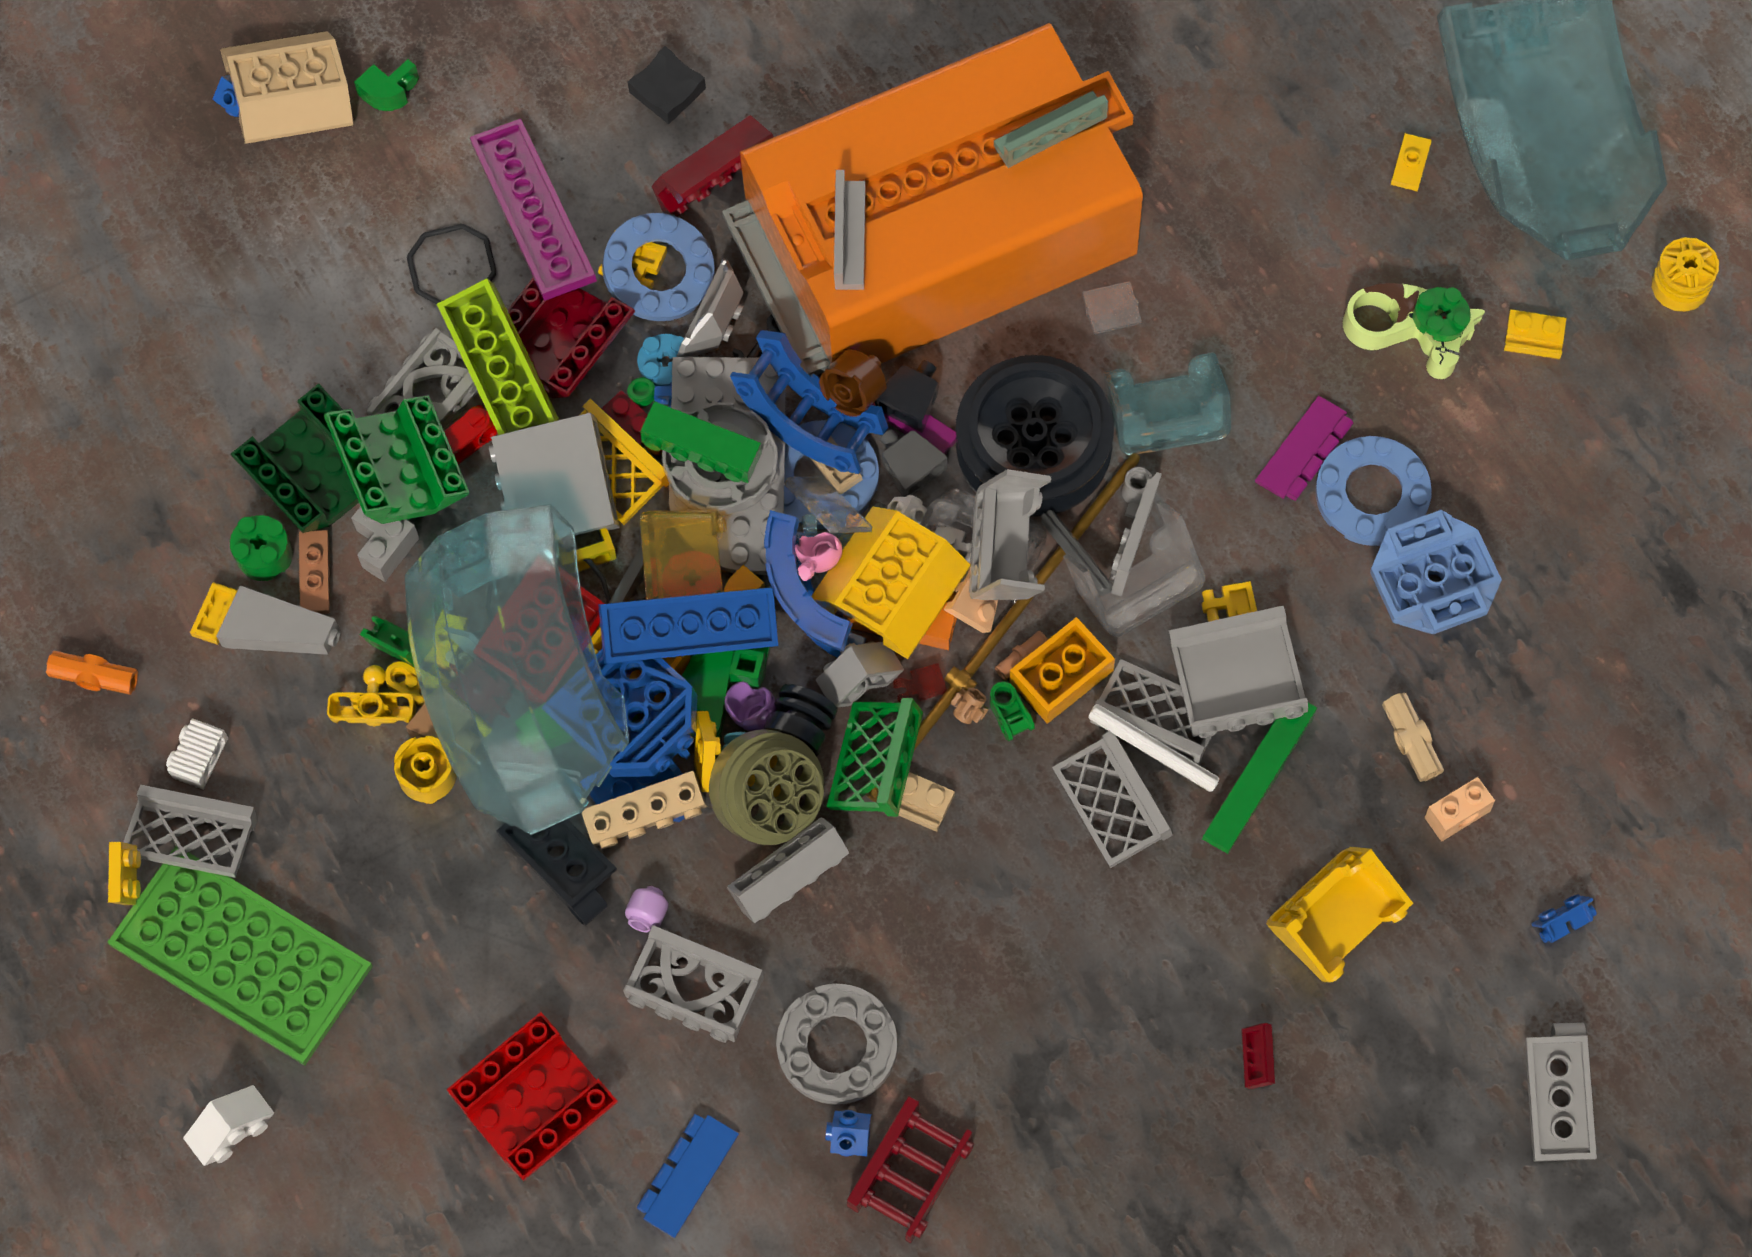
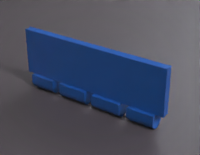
(694, 1169)

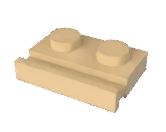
(925, 802)

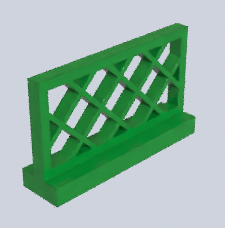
(898, 756)

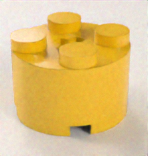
(425, 785)

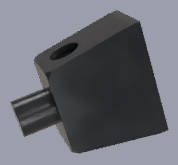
(910, 395)

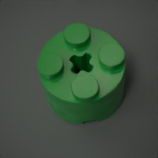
(261, 547)

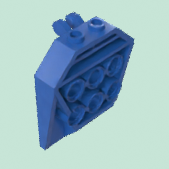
(666, 726)

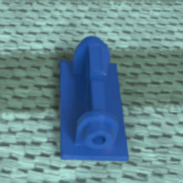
(1554, 921)

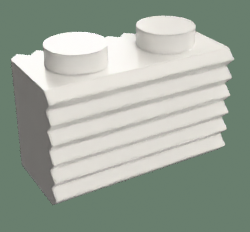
(196, 753)

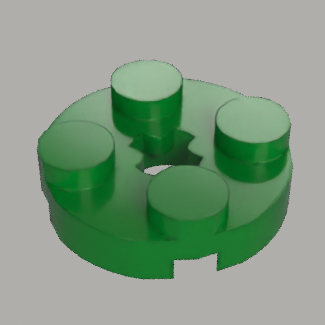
(1446, 300)

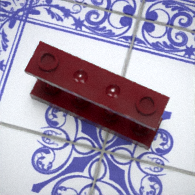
(895, 1143)

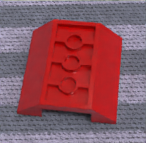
(531, 1097)

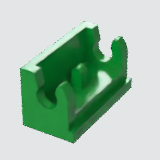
(389, 639)

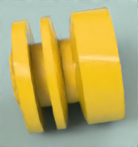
(1682, 287)

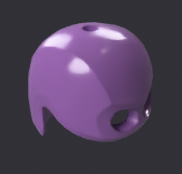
(749, 706)

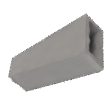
(272, 624)

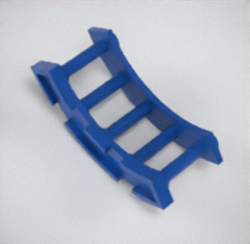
(786, 363)
(795, 594)

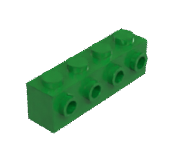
(700, 442)

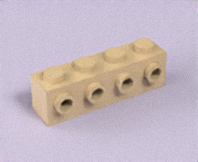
(644, 809)

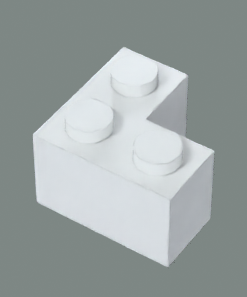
(227, 1123)

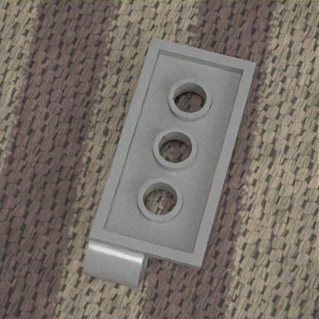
(1139, 508)
(1570, 1045)

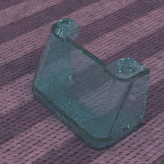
(1170, 410)

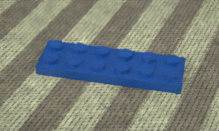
(688, 625)

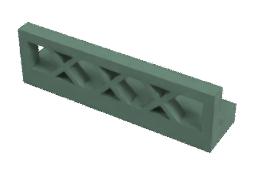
(1051, 128)

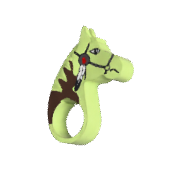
(1400, 303)

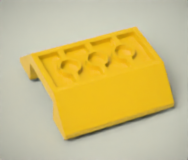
(893, 579)

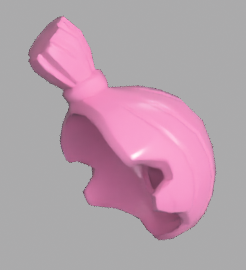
(817, 554)

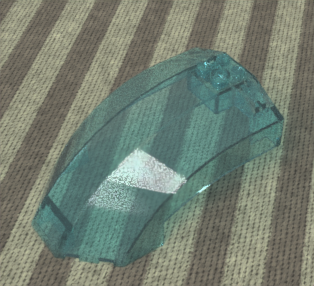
(1553, 120)
(513, 666)

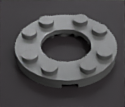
(838, 1001)

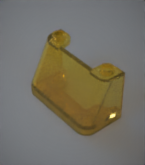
(681, 552)

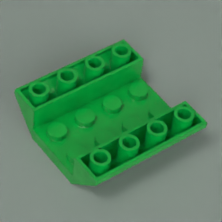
(398, 461)

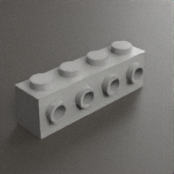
(788, 870)

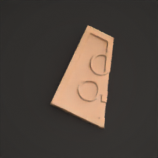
(972, 611)

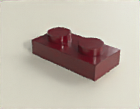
(626, 415)

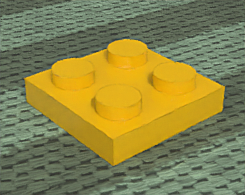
(705, 748)
(122, 881)

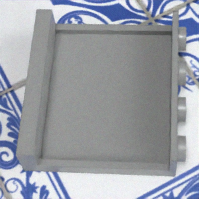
(557, 466)
(1238, 672)

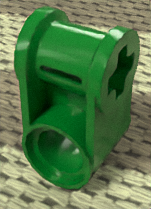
(1013, 715)

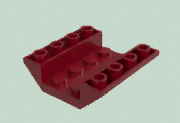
(707, 167)
(565, 333)

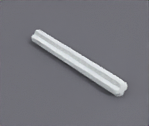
(1153, 747)

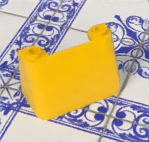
(1339, 911)

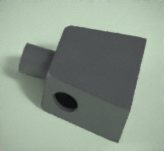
(911, 461)

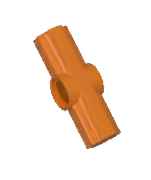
(92, 672)

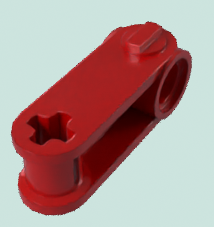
(470, 433)

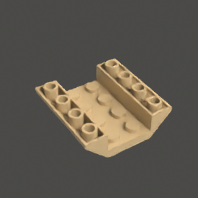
(288, 86)

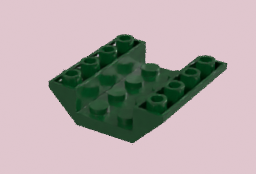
(302, 465)

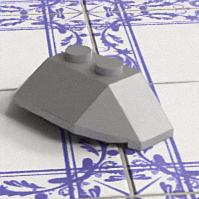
(714, 314)

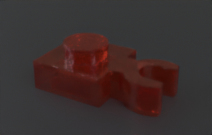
(925, 682)

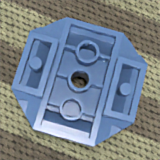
(1442, 548)

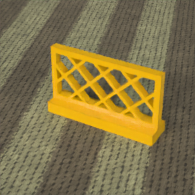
(635, 453)

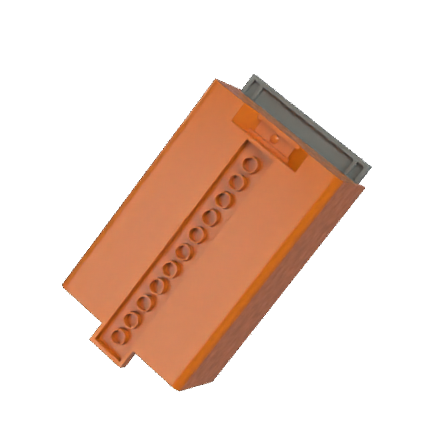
(943, 214)

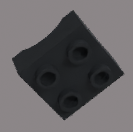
(667, 85)

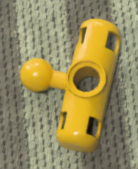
(388, 707)

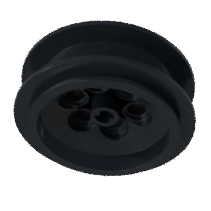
(1031, 389)

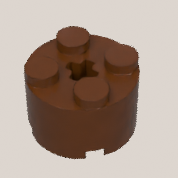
(853, 382)

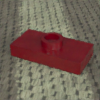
(1258, 1056)

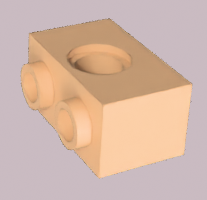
(1459, 809)

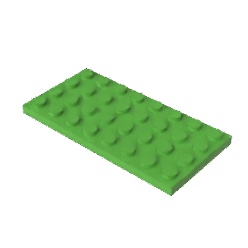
(241, 957)

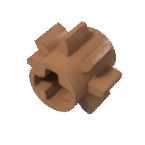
(969, 705)

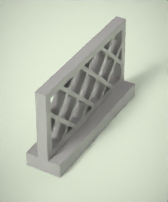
(1170, 738)
(1135, 787)
(199, 810)

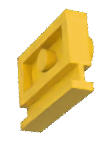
(1535, 334)

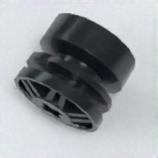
(802, 715)

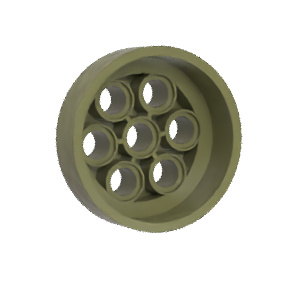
(734, 800)

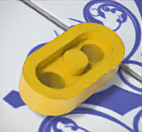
(409, 685)

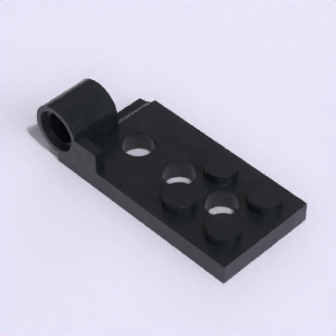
(574, 891)

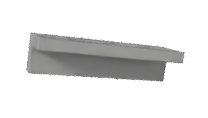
(849, 233)

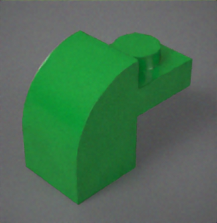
(387, 92)
(749, 666)

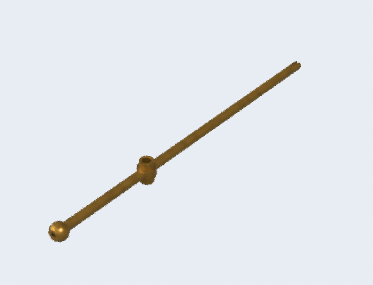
(962, 679)

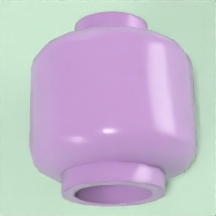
(646, 908)

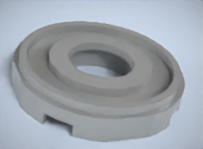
(728, 496)

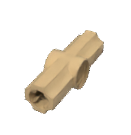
(1412, 737)

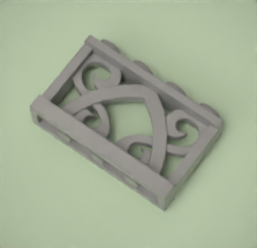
(413, 372)
(676, 947)

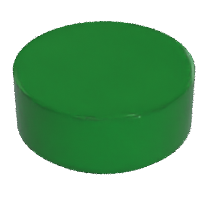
(641, 391)

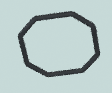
(441, 231)

